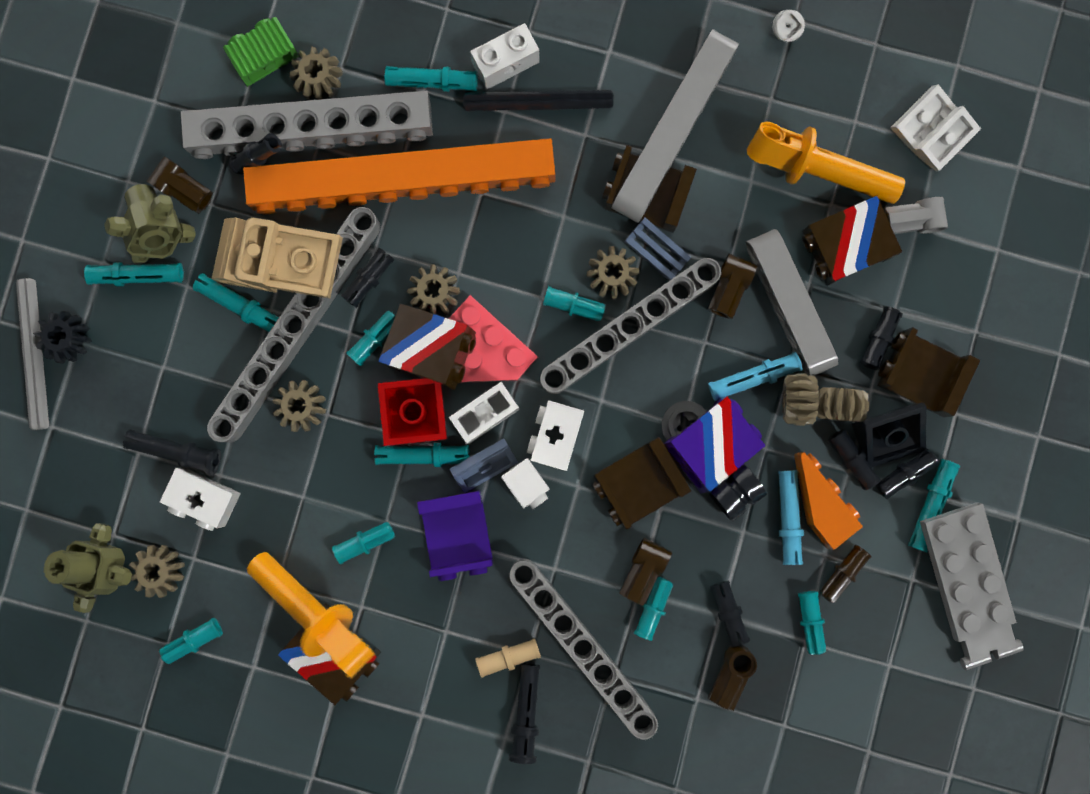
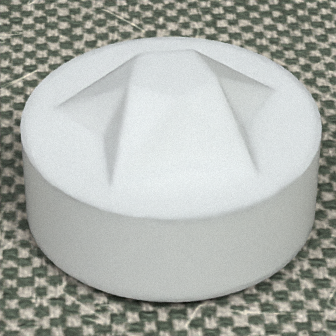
(788, 25)

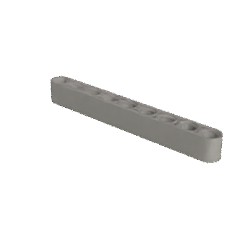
(292, 342)

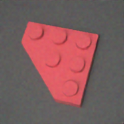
(497, 350)

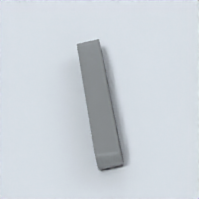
(675, 126)
(639, 313)
(589, 662)

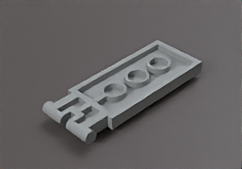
(971, 584)

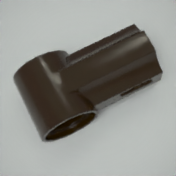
(175, 182)
(734, 280)
(648, 563)
(731, 679)

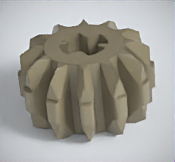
(307, 69)
(614, 262)
(422, 290)
(302, 394)
(800, 399)
(842, 404)
(167, 572)

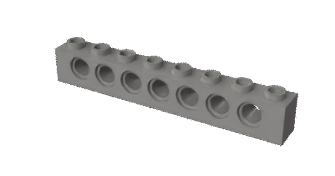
(200, 124)

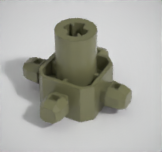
(149, 225)
(89, 568)

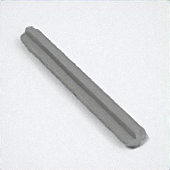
(32, 356)

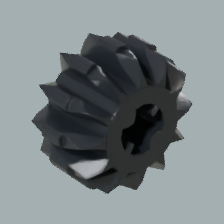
(65, 348)

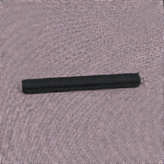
(538, 100)

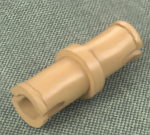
(508, 657)

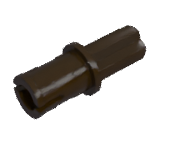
(845, 574)

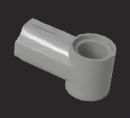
(923, 216)

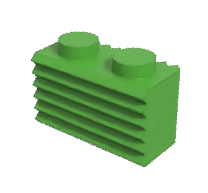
(260, 50)

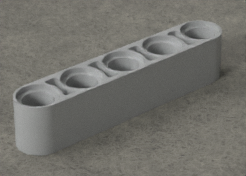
(792, 302)

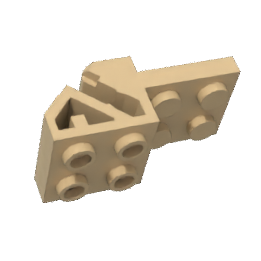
(276, 257)

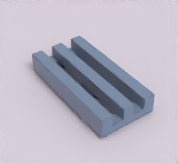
(666, 241)
(483, 465)

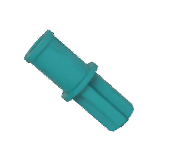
(574, 304)
(372, 339)
(363, 542)
(654, 608)
(812, 622)
(191, 641)

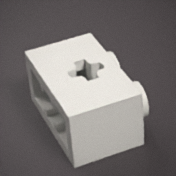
(505, 56)
(484, 413)
(568, 421)
(526, 484)
(217, 499)

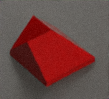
(412, 411)

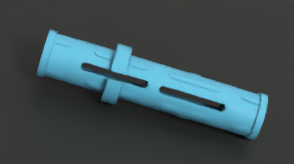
(788, 364)
(790, 518)

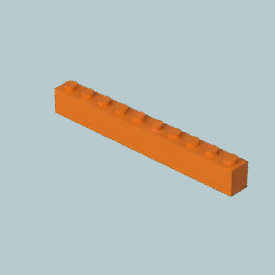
(399, 175)

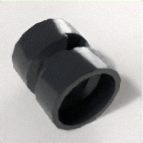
(738, 491)

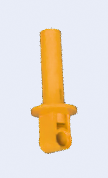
(799, 154)
(324, 628)

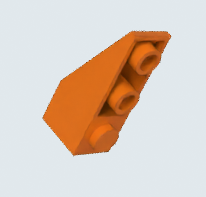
(823, 507)

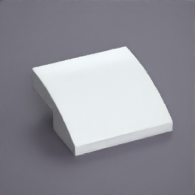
(935, 128)

